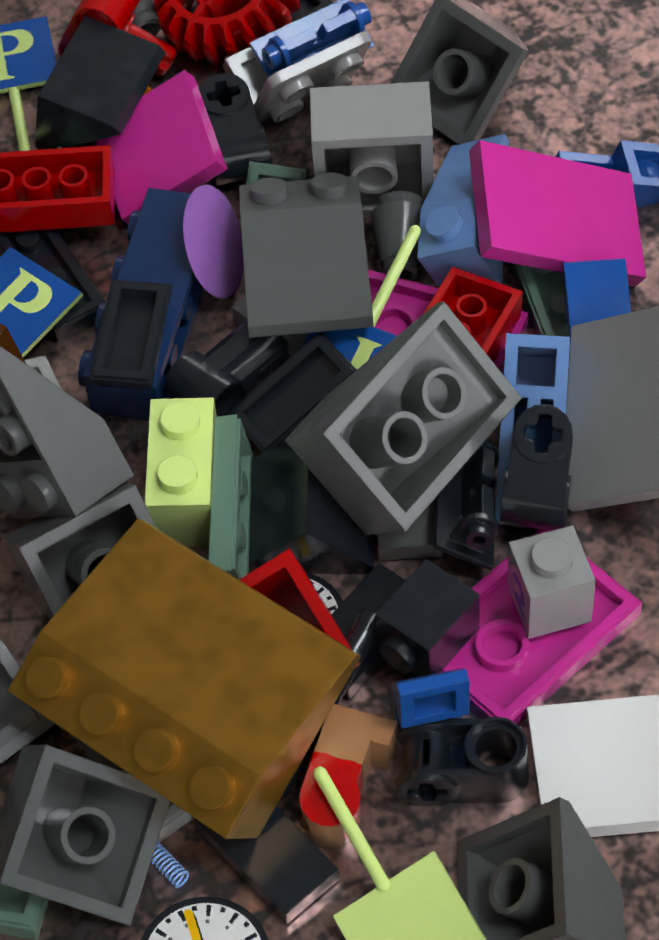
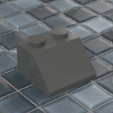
(63, 551)

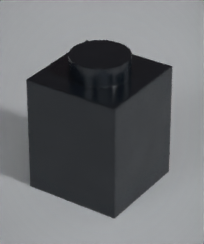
(427, 621)

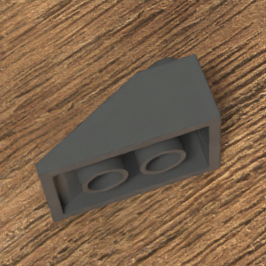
(304, 255)
(404, 422)

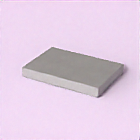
(614, 410)

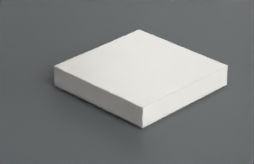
(600, 761)

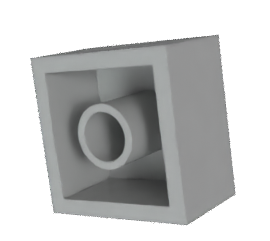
(374, 134)

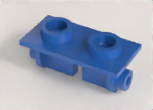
(311, 35)

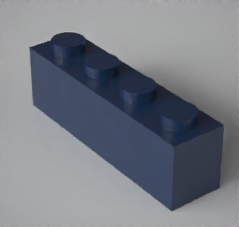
(156, 256)

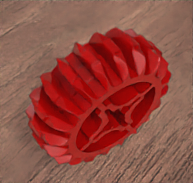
(221, 26)

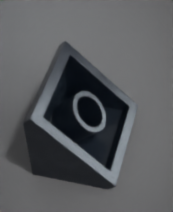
(94, 85)
(300, 514)

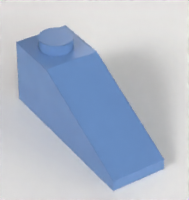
(450, 221)
(539, 373)

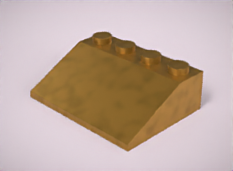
(186, 680)

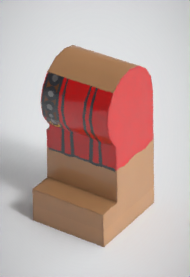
(346, 749)

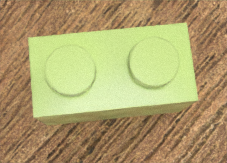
(181, 468)

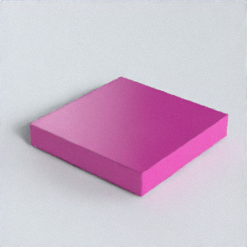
(164, 145)

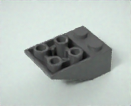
(52, 447)

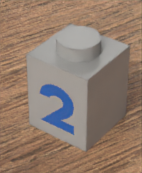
(550, 581)

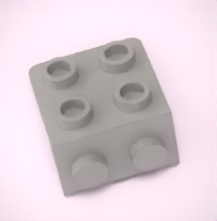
(285, 90)

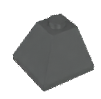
(467, 63)
(78, 832)
(540, 879)

